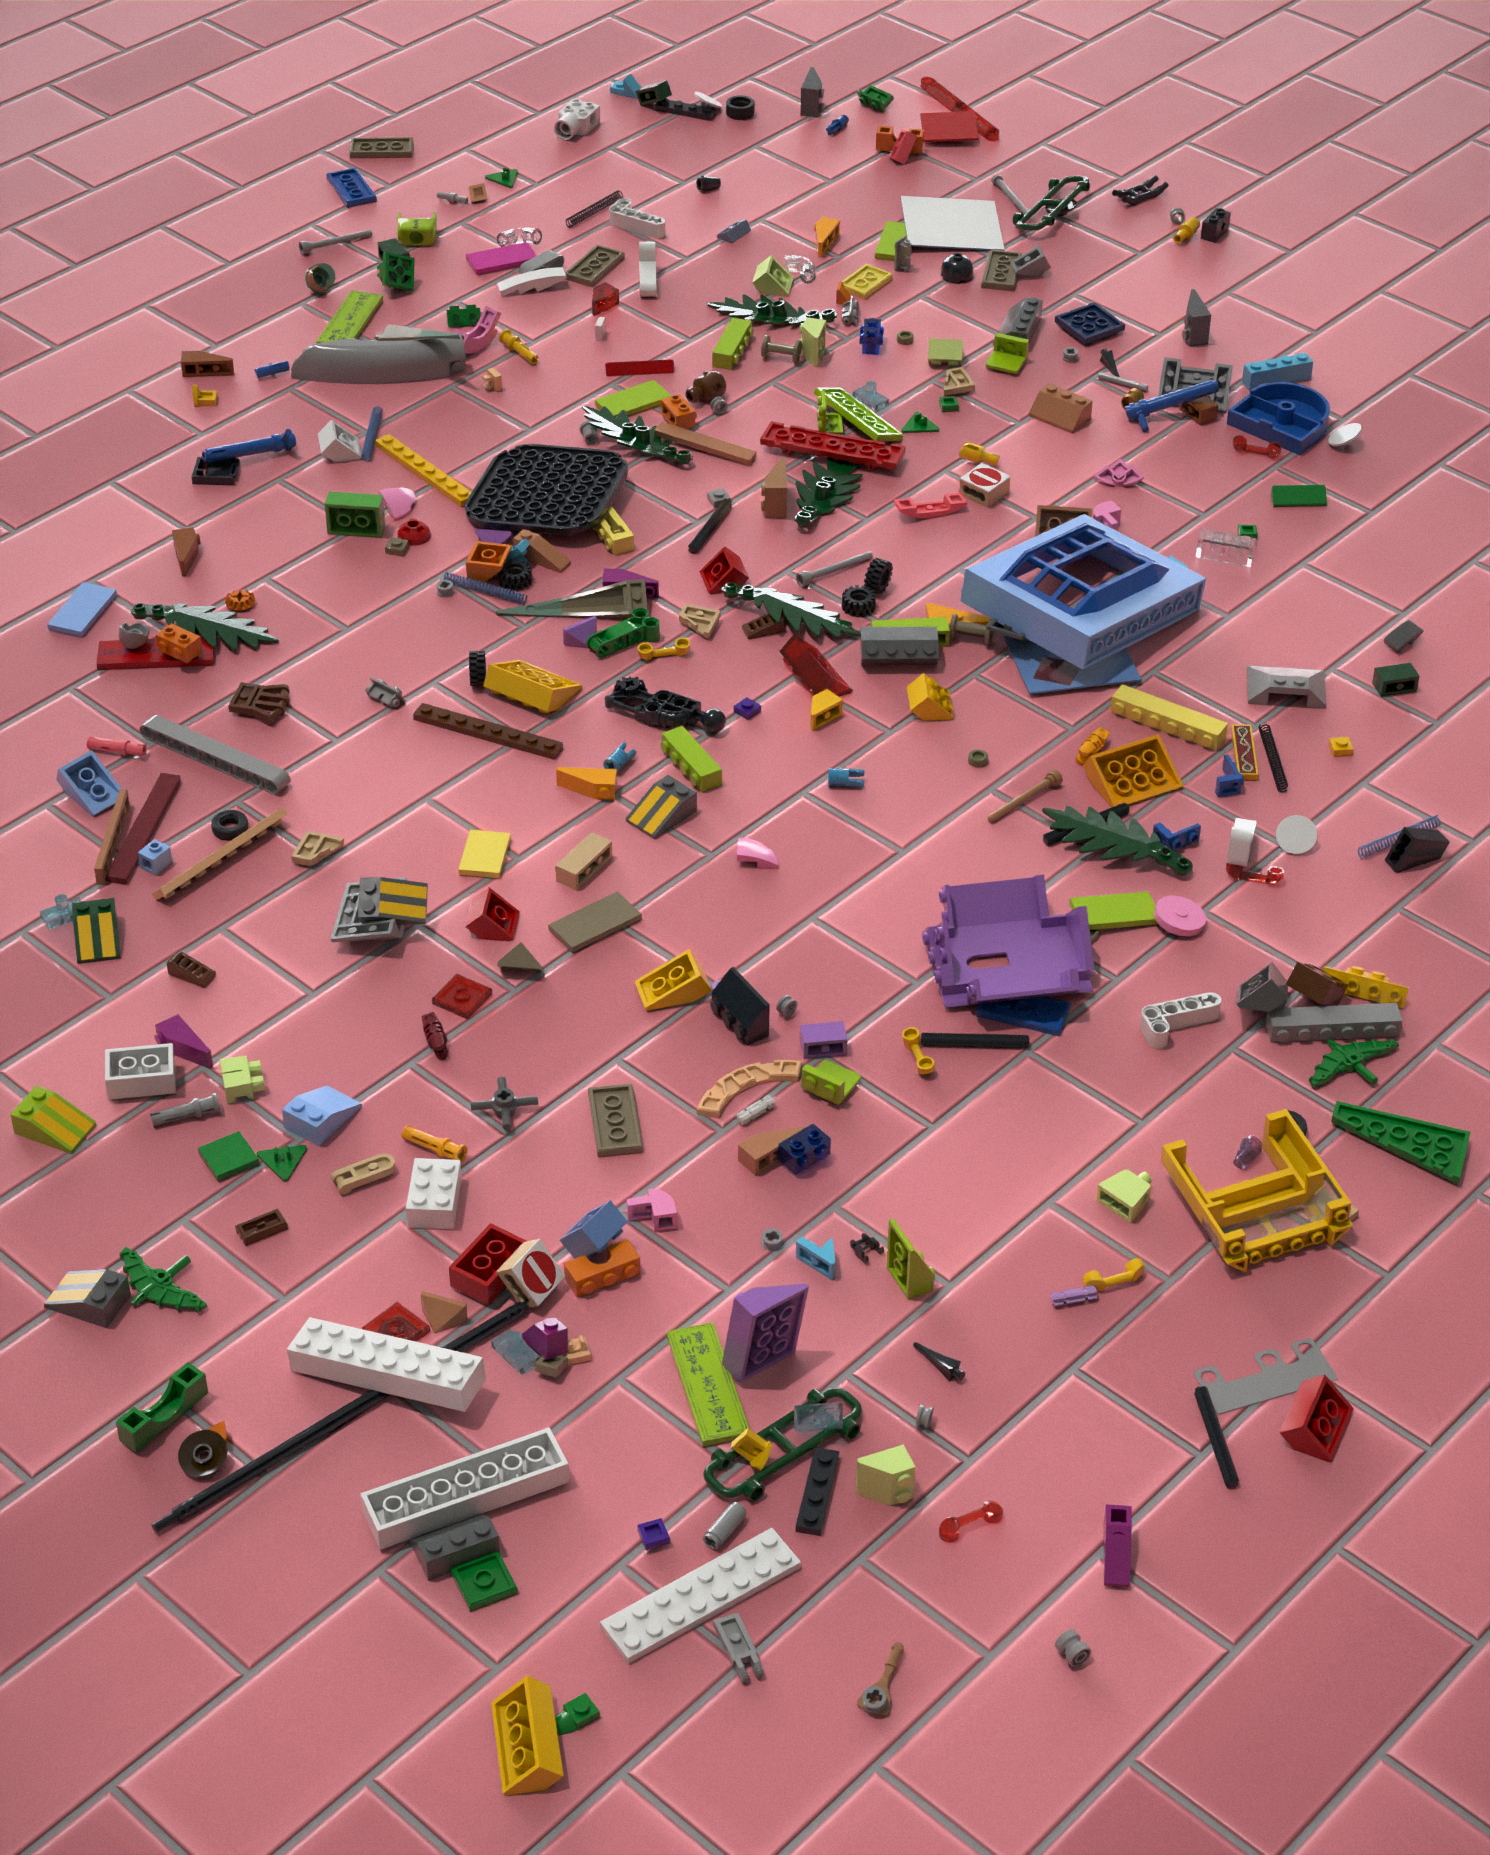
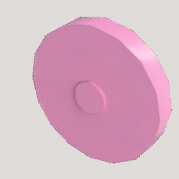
(1179, 915)

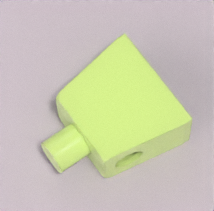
(1125, 1193)

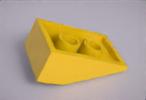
(674, 983)

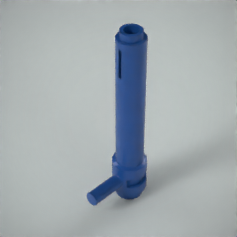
(1145, 407)
(274, 443)

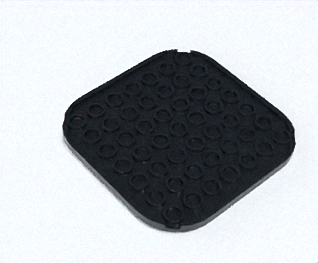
(547, 489)

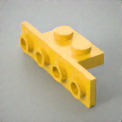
(1370, 986)

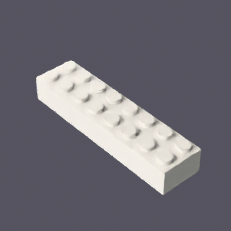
(387, 1364)
(464, 1488)

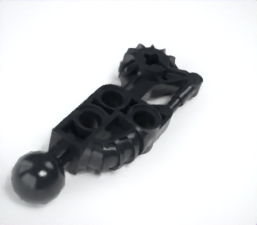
(662, 707)

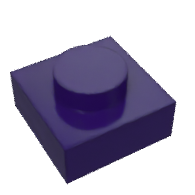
(747, 708)
(653, 1534)

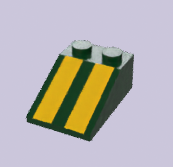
(96, 930)

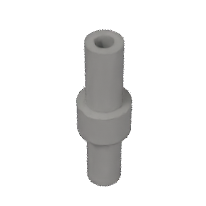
(452, 197)

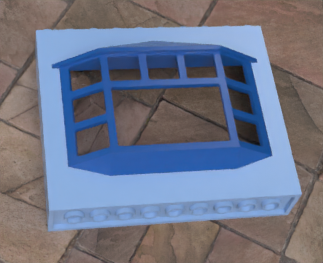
(1109, 617)

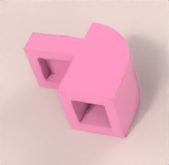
(1108, 514)
(657, 1206)

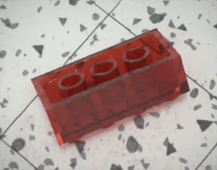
(813, 667)

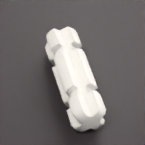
(755, 1110)

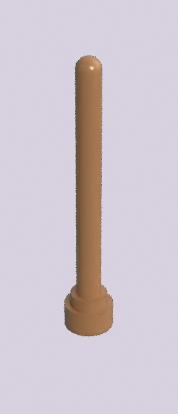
(1052, 779)

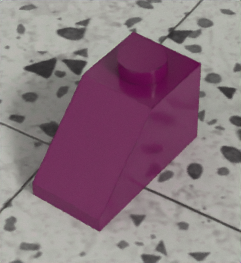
(548, 1338)

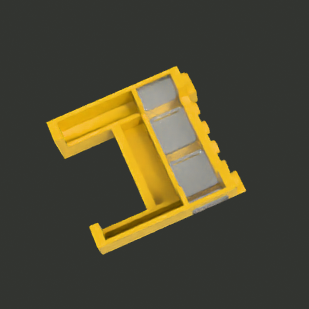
(1273, 1211)

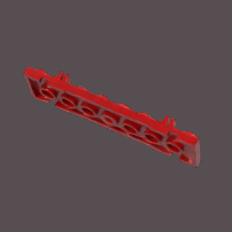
(832, 445)

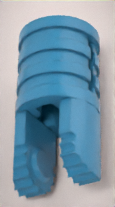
(619, 758)
(841, 776)

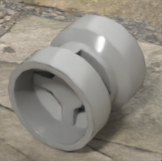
(1075, 1650)

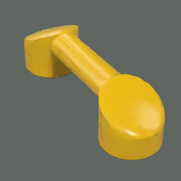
(681, 647)
(912, 1041)
(1133, 1268)

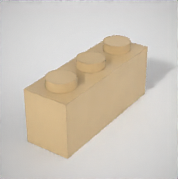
(583, 861)

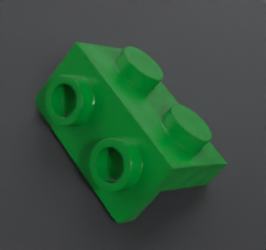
(875, 98)
(463, 317)

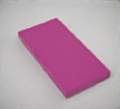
(500, 258)

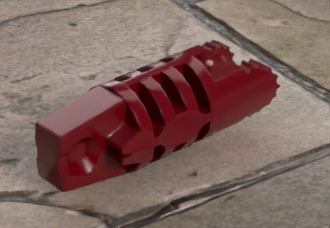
(435, 1035)

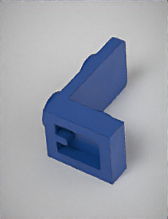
(1230, 783)
(1178, 839)

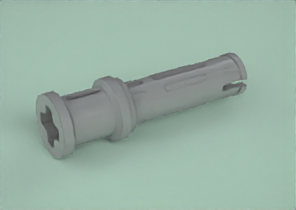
(195, 1108)

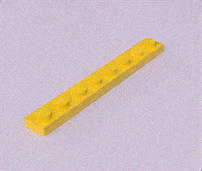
(423, 469)

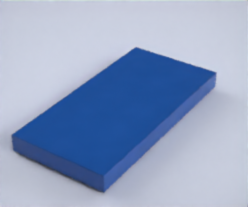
(351, 187)
(1036, 1014)

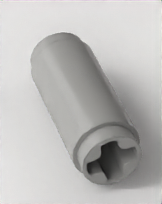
(724, 1525)

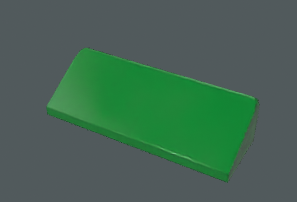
(1298, 495)

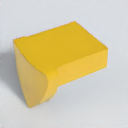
(204, 397)
(752, 1448)

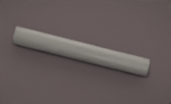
(1125, 382)

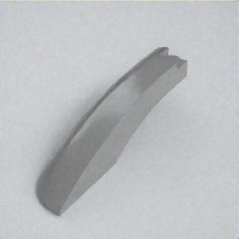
(379, 361)

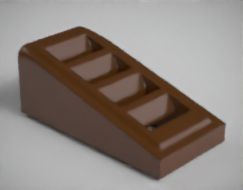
(762, 626)
(180, 960)

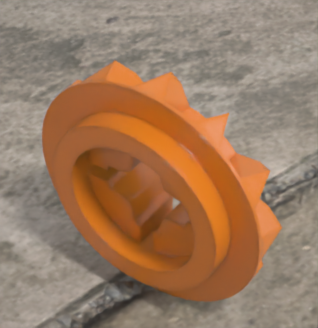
(246, 601)

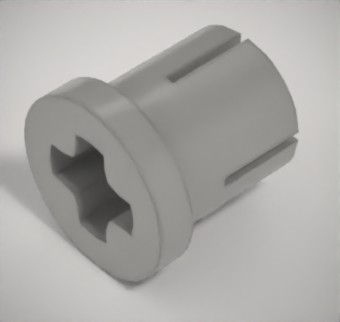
(589, 432)

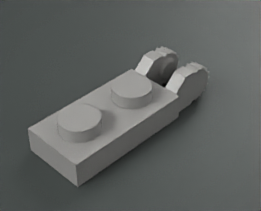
(738, 1645)

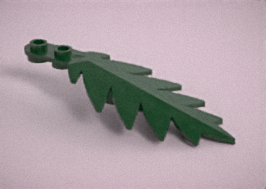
(770, 312)
(634, 434)
(826, 490)
(793, 609)
(206, 623)
(1115, 835)

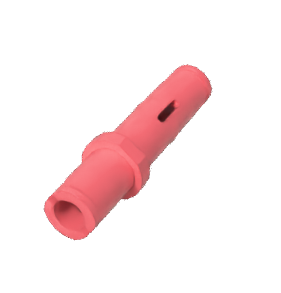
(125, 747)

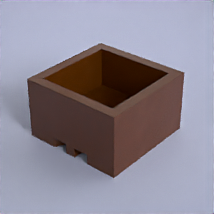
(1317, 984)

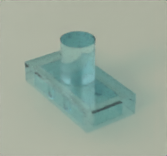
(868, 396)
(60, 913)
(515, 1351)
(818, 1417)

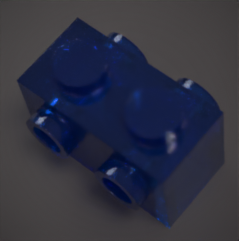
(871, 336)
(804, 1149)

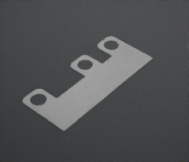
(1269, 1384)

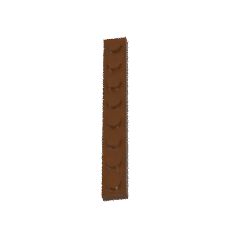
(488, 731)

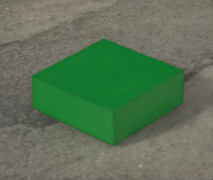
(948, 404)
(1247, 530)

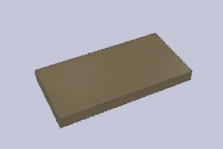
(381, 147)
(594, 265)
(999, 271)
(594, 922)
(615, 1120)

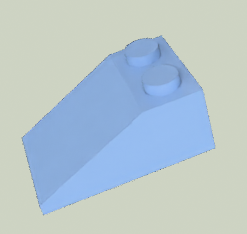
(89, 783)
(318, 1113)

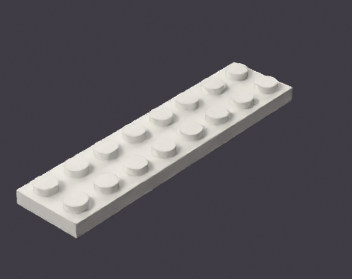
(699, 1595)

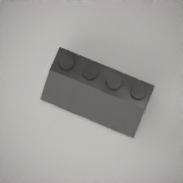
(1023, 319)
(899, 645)

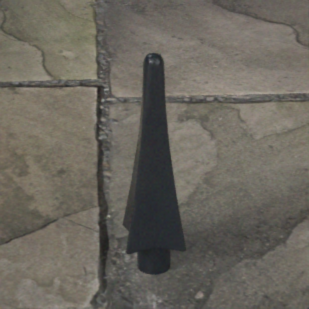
(1108, 360)
(948, 1366)

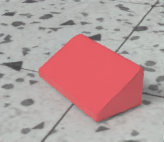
(903, 146)

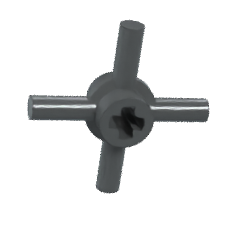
(504, 1103)

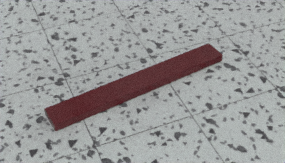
(143, 828)

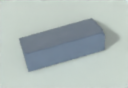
(734, 231)

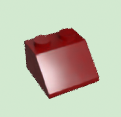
(723, 569)
(492, 917)

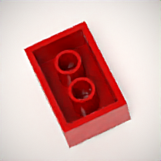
(476, 1267)

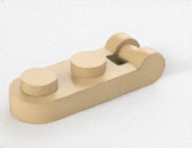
(363, 1172)

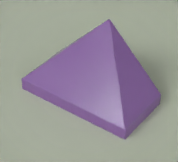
(494, 536)
(577, 634)

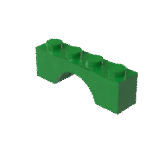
(184, 1390)

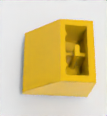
(929, 699)

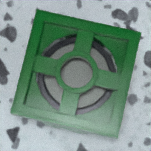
(394, 273)

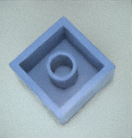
(594, 1231)

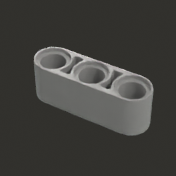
(547, 259)

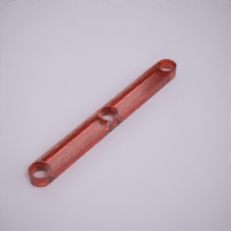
(954, 104)

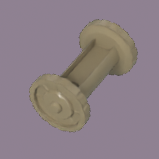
(768, 346)
(969, 629)

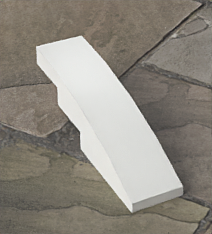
(536, 279)

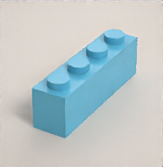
(1283, 369)

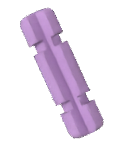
(1074, 1296)

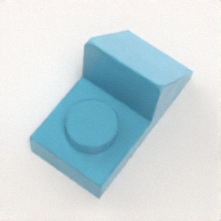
(626, 87)
(518, 551)
(819, 1258)

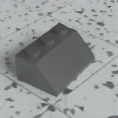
(1263, 990)
(455, 1545)

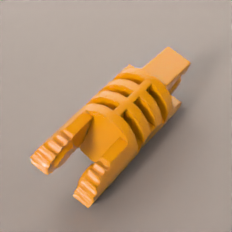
(1092, 745)

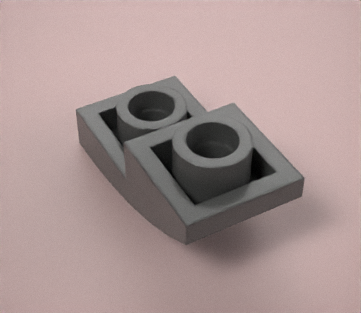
(1402, 635)

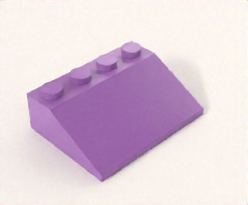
(763, 1328)

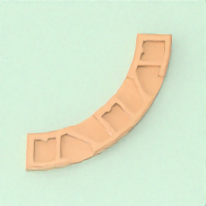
(743, 1078)

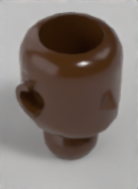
(706, 387)

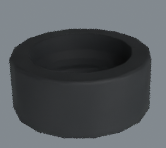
(740, 107)

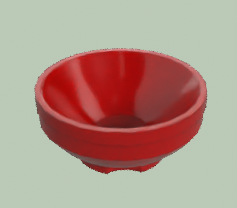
(414, 531)

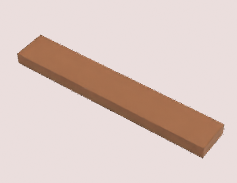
(705, 443)
(112, 836)

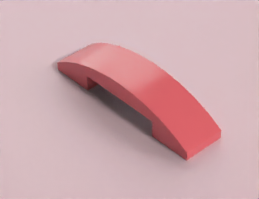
(950, 504)

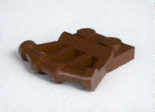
(255, 698)

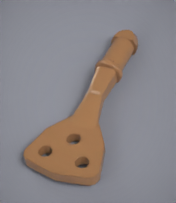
(890, 1667)

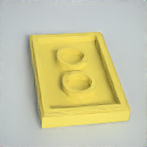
(866, 281)
(484, 854)

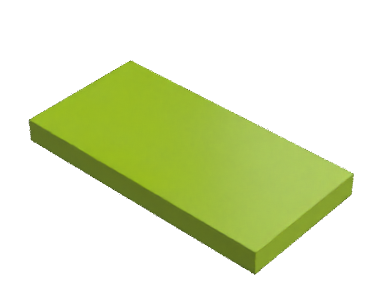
(891, 233)
(634, 399)
(1117, 910)

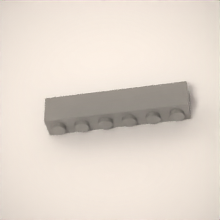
(1334, 1022)

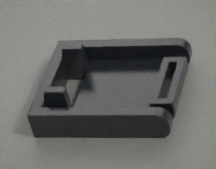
(217, 473)

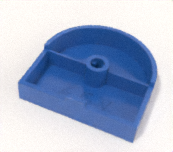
(1282, 414)

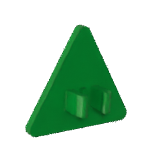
(503, 178)
(918, 424)
(282, 1160)

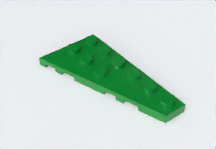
(1421, 1142)

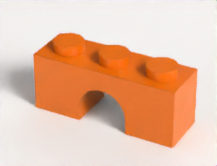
(886, 139)
(587, 1277)

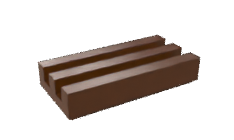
(263, 1229)

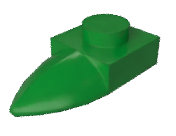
(576, 1714)

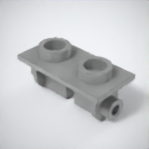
(902, 248)
(850, 312)
(391, 695)

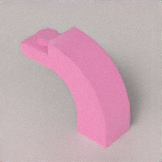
(482, 333)

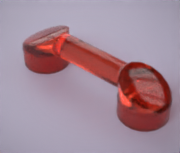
(1240, 444)
(1273, 875)
(949, 1527)

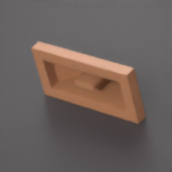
(443, 1312)

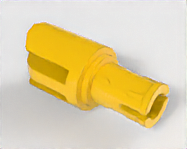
(1187, 230)
(978, 454)

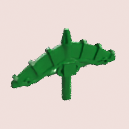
(1350, 1059)
(158, 1284)

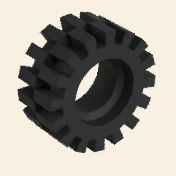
(515, 575)
(878, 575)
(858, 601)
(477, 668)

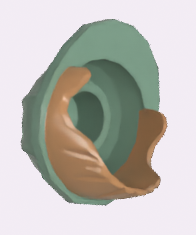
(320, 277)

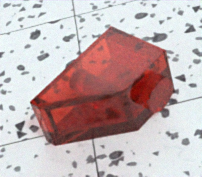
(604, 298)

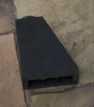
(1416, 848)

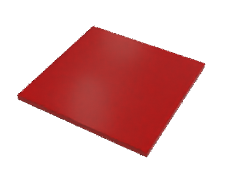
(949, 126)

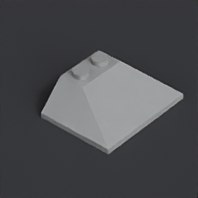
(1178, 377)
(1268, 680)
(350, 928)

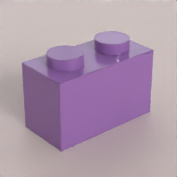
(823, 1040)

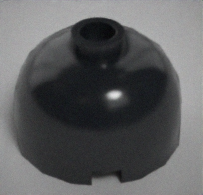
(957, 268)

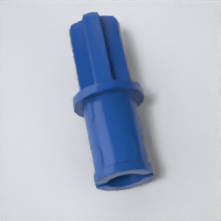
(837, 124)
(272, 369)

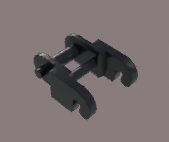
(871, 1242)

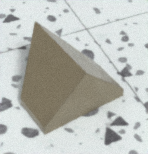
(520, 959)

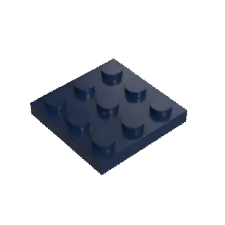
(1090, 323)

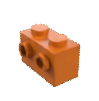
(678, 411)
(179, 643)

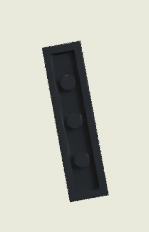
(686, 109)
(817, 1491)

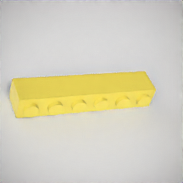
(1169, 717)

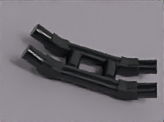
(1144, 187)

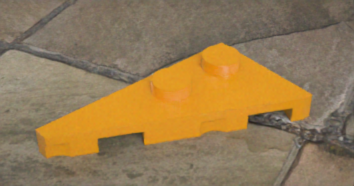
(934, 610)

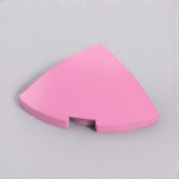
(1119, 474)
(398, 501)
(754, 851)

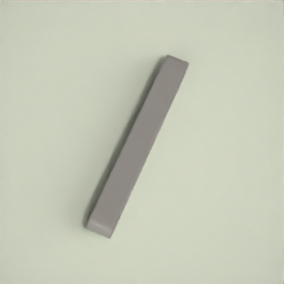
(215, 754)

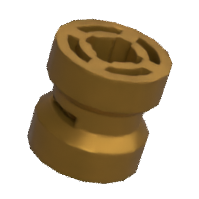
(1133, 395)

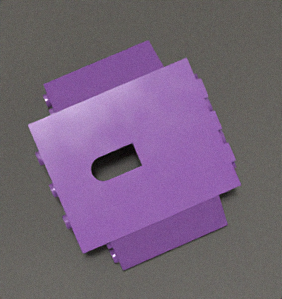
(1011, 919)

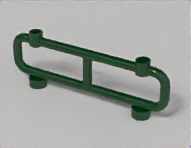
(1054, 185)
(752, 1487)

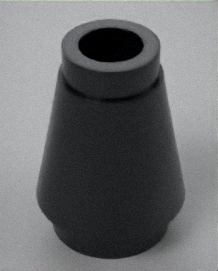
(706, 183)

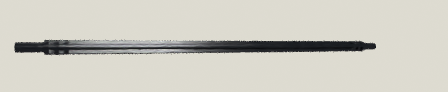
(323, 1426)

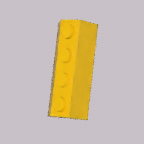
(526, 1738)

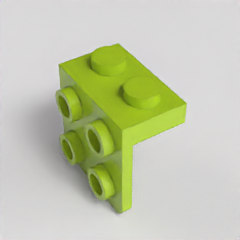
(1008, 353)
(828, 421)
(829, 1081)

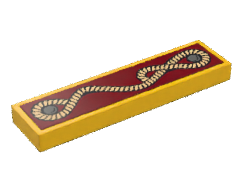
(1244, 751)

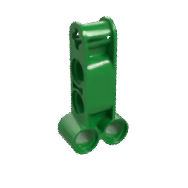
(625, 633)

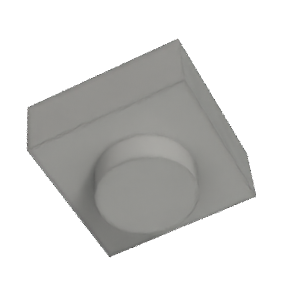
(716, 497)

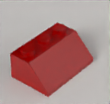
(1317, 1418)

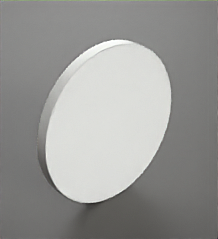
(707, 101)
(1345, 435)
(1296, 834)

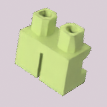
(238, 1077)

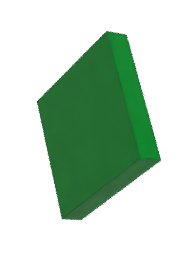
(228, 1156)
(484, 1580)

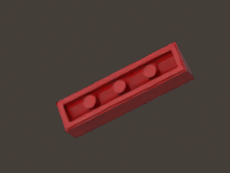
(639, 367)

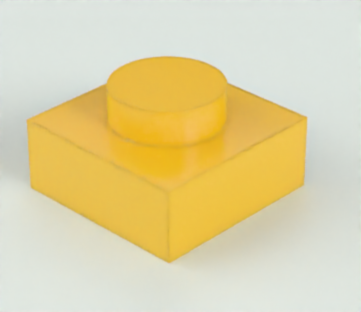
(1340, 746)

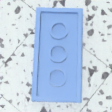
(82, 609)

